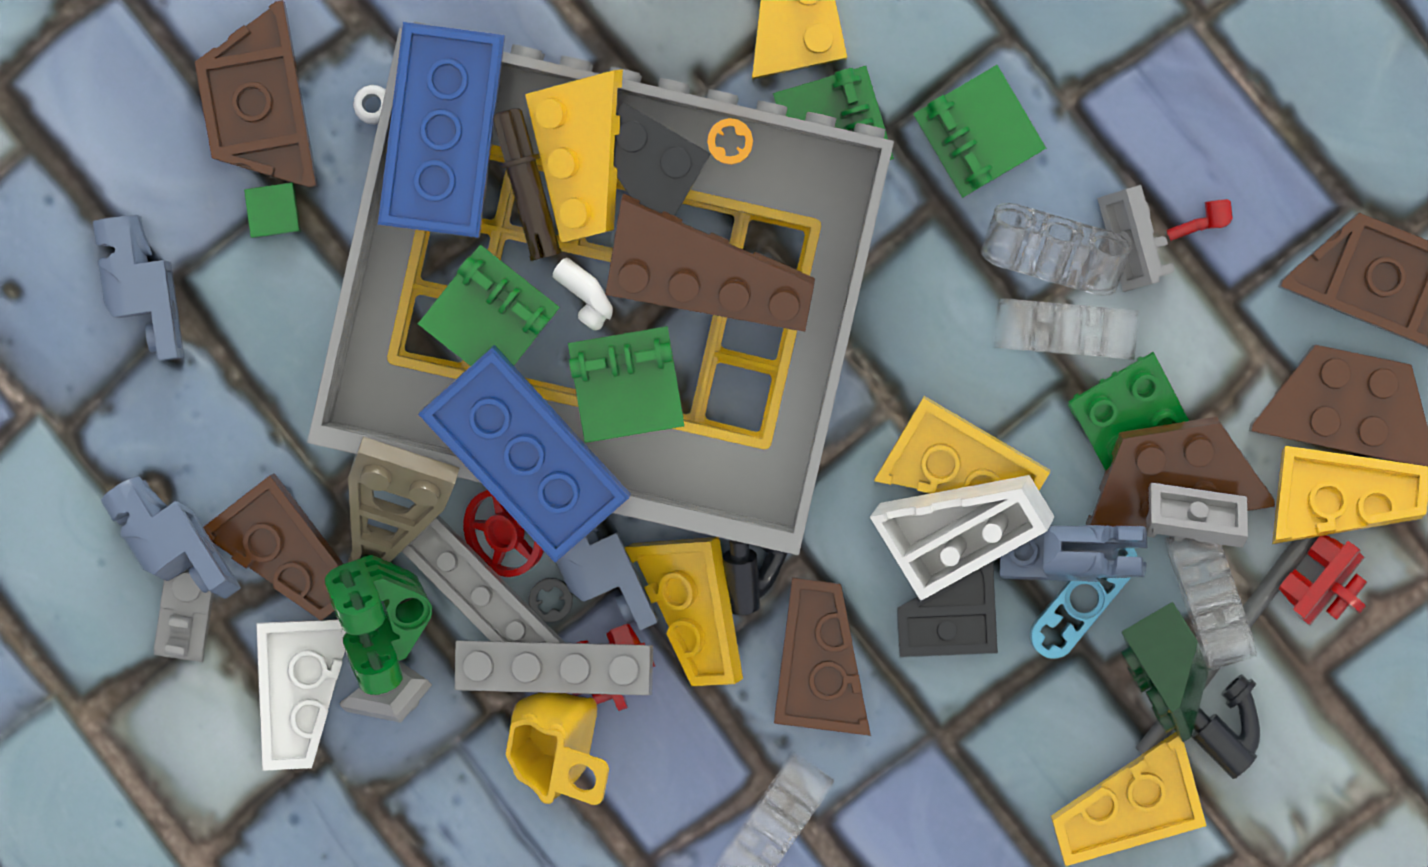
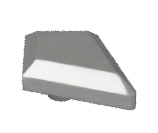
(391, 705)

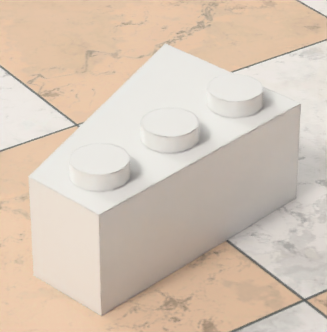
(960, 529)

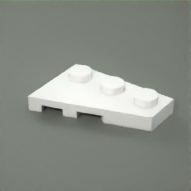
(295, 688)

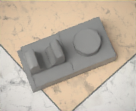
(1129, 216)
(1197, 515)
(183, 619)

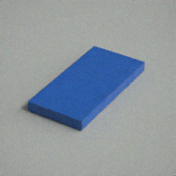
(441, 129)
(524, 454)

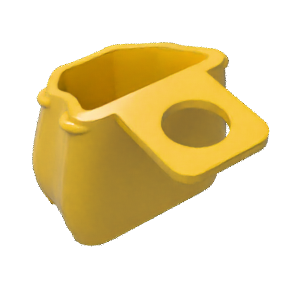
(552, 746)

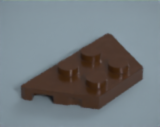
(256, 101)
(1370, 276)
(1350, 406)
(1178, 454)

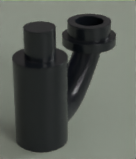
(744, 580)
(1219, 741)

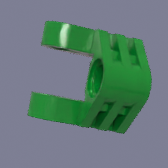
(375, 624)

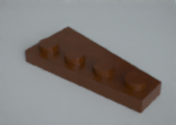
(686, 269)

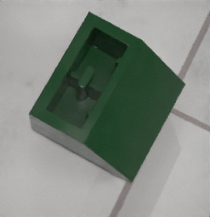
(1169, 663)

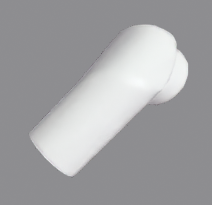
(587, 289)

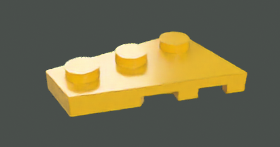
(797, 36)
(576, 148)
(949, 453)
(1344, 493)
(694, 598)
(1132, 806)

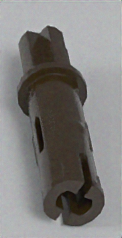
(526, 183)

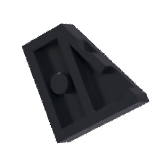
(655, 161)
(951, 620)

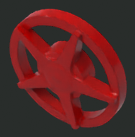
(502, 535)

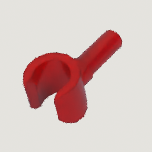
(1217, 216)

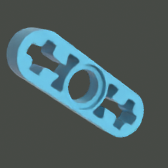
(1068, 633)

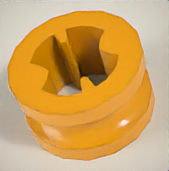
(719, 152)

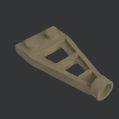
(403, 474)

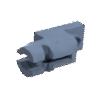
(137, 286)
(167, 537)
(1077, 554)
(602, 565)

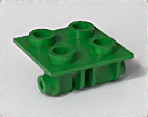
(844, 96)
(979, 131)
(488, 308)
(626, 384)
(1126, 402)

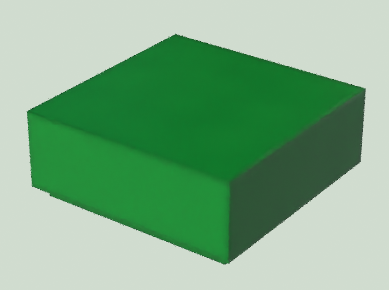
(272, 210)

